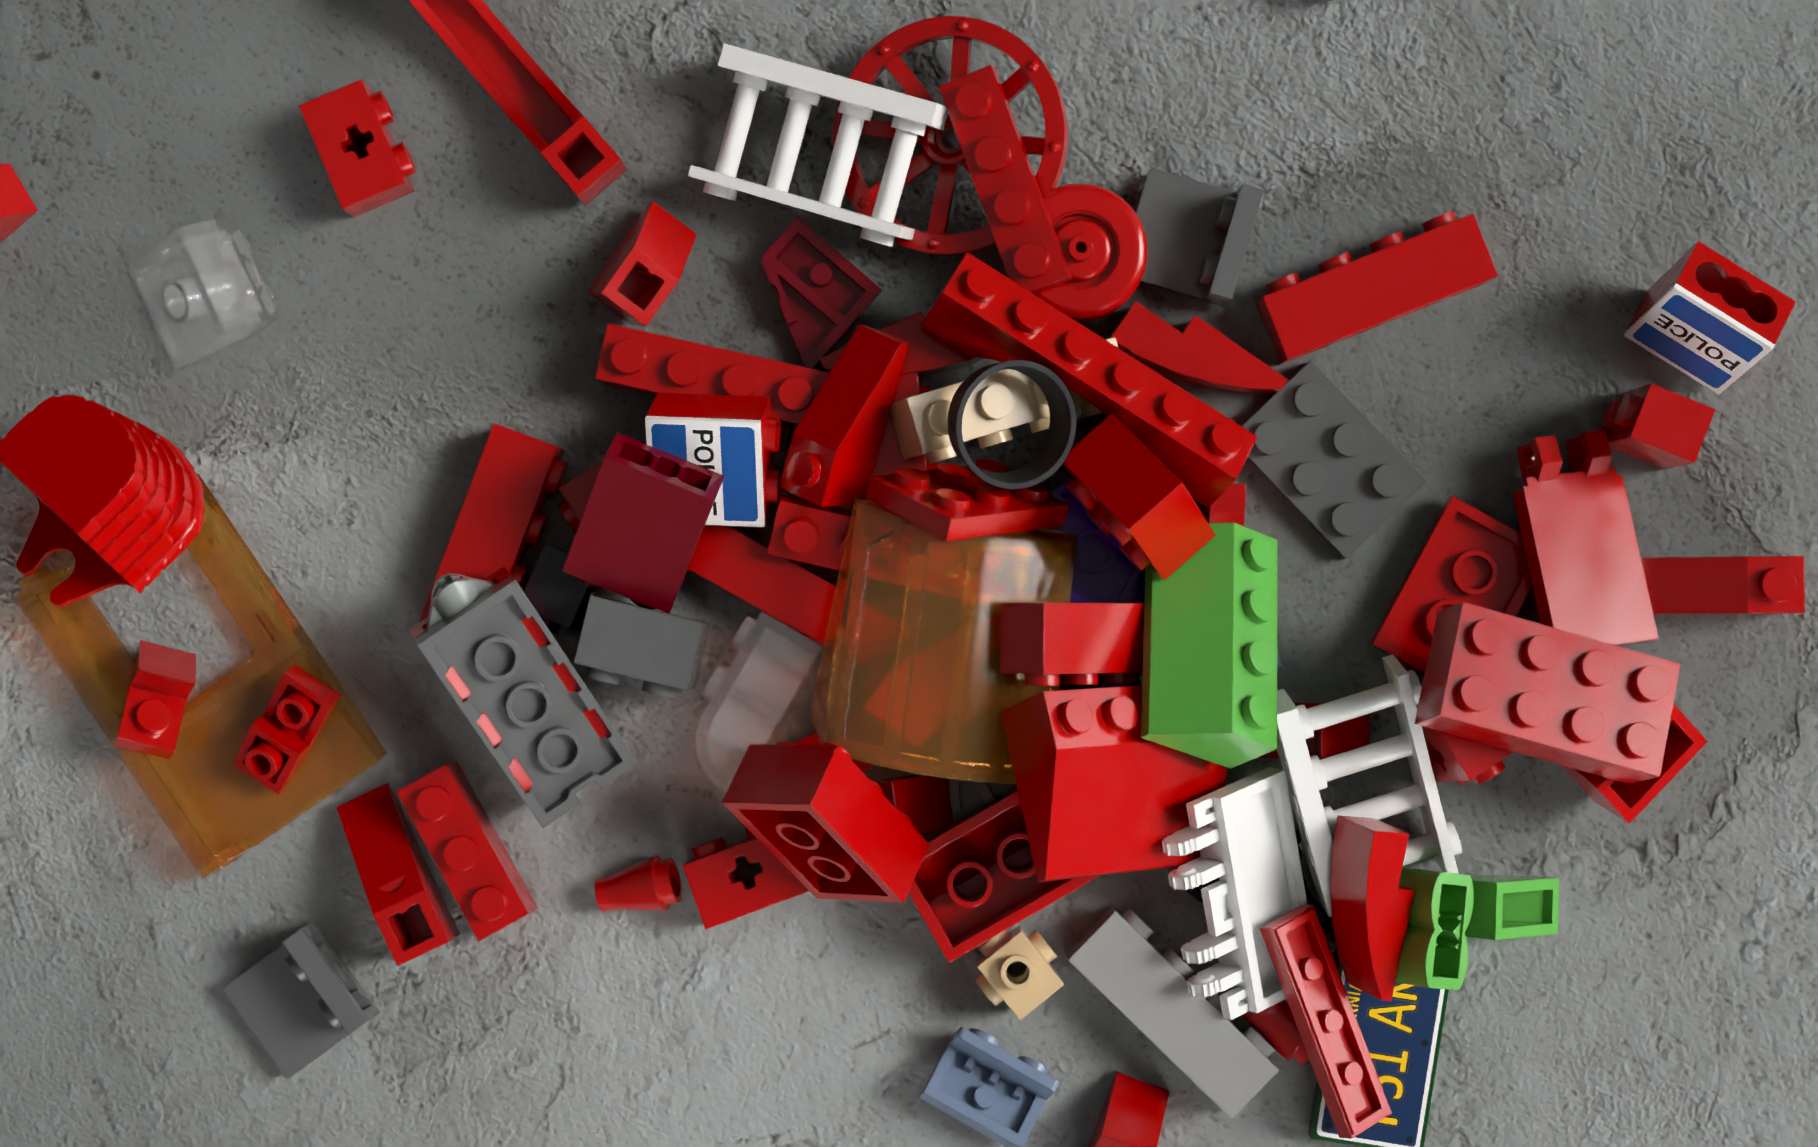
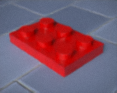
(962, 505)
(1461, 560)

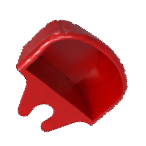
(103, 493)

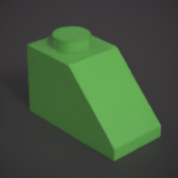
(1513, 907)

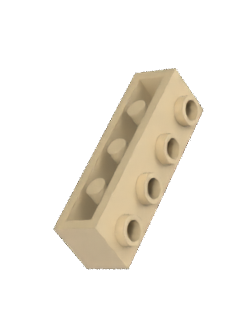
(994, 407)

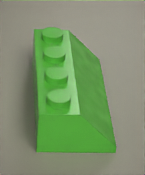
(1214, 650)

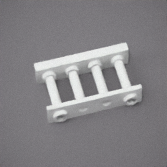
(857, 105)
(1309, 774)

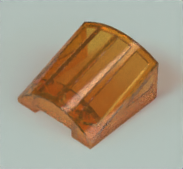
(917, 644)

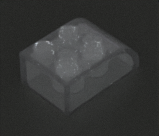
(752, 694)

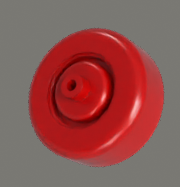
(1101, 247)

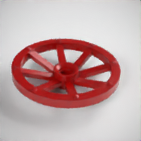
(962, 31)

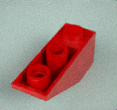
(395, 876)

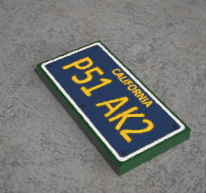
(1404, 1048)

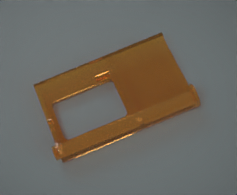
(198, 792)

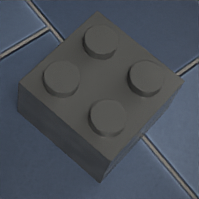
(641, 644)

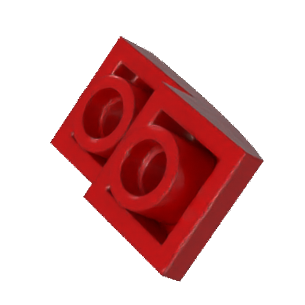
(286, 729)

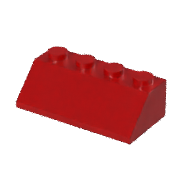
(982, 879)

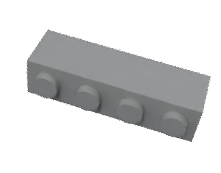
(1156, 999)

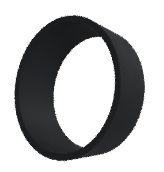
(1059, 437)

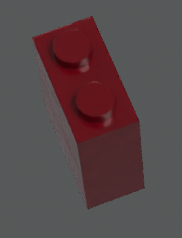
(642, 523)

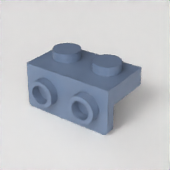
(989, 1087)

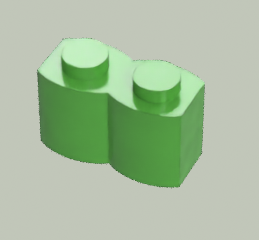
(1435, 934)

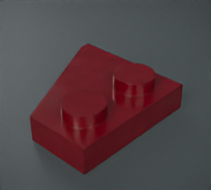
(816, 290)

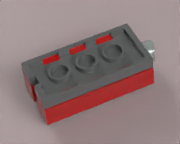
(519, 691)

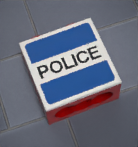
(1710, 318)
(727, 437)

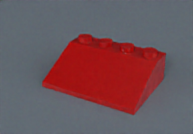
(1096, 789)

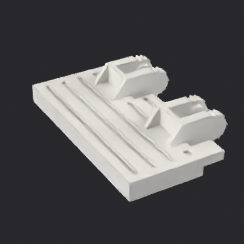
(1253, 850)

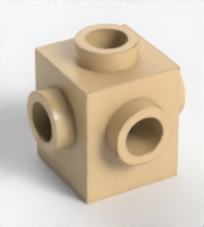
(1023, 990)

